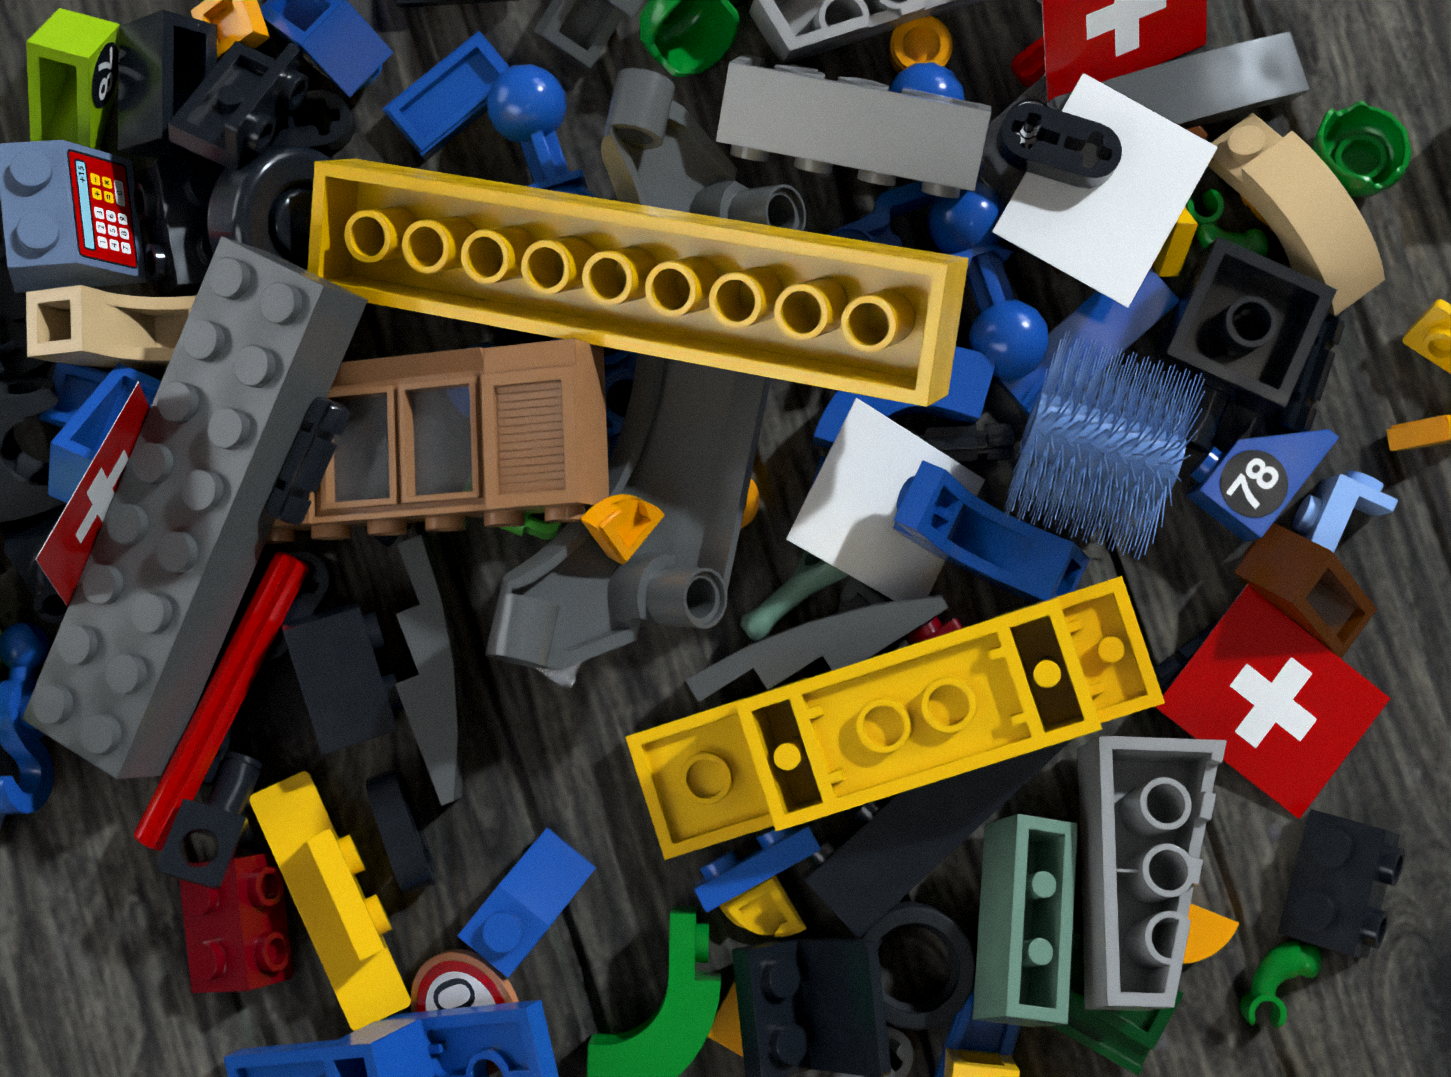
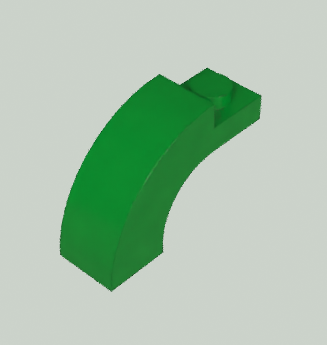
(682, 1021)

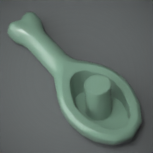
(808, 578)

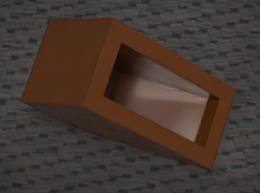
(1307, 587)

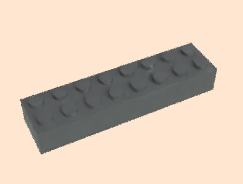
(191, 511)

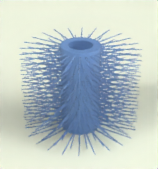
(1103, 445)

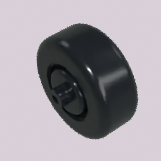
(267, 202)

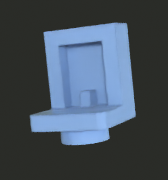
(1327, 513)

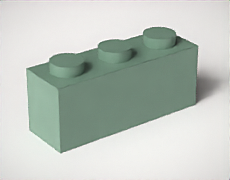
(1025, 922)

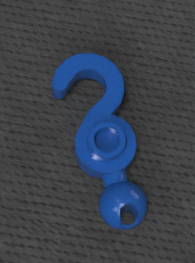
(22, 651)

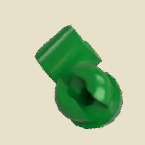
(1209, 230)
(1279, 964)

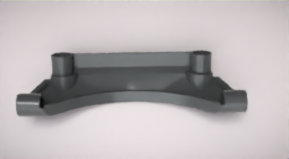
(683, 436)

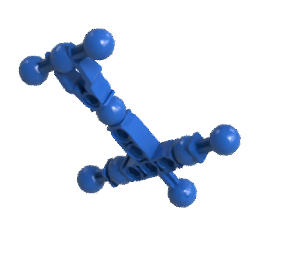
(530, 105)

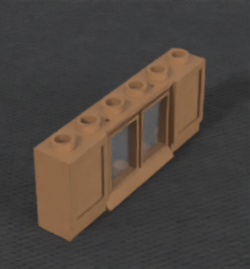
(463, 440)

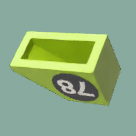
(72, 78)

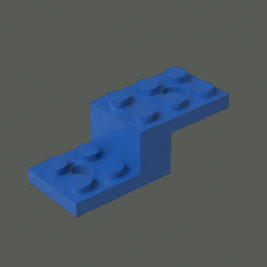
(417, 1045)

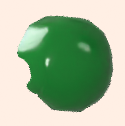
(688, 33)
(1363, 148)

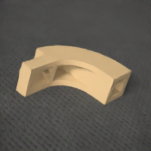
(104, 327)

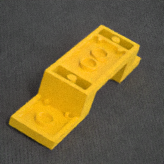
(897, 720)

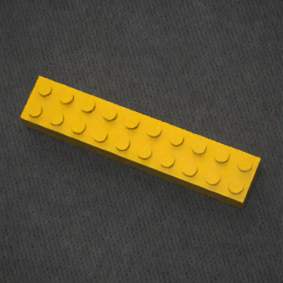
(642, 278)

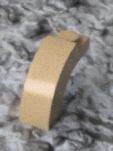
(1303, 207)

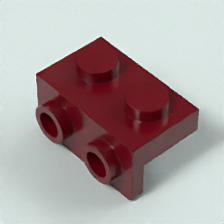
(238, 931)

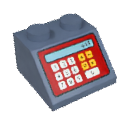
(68, 216)

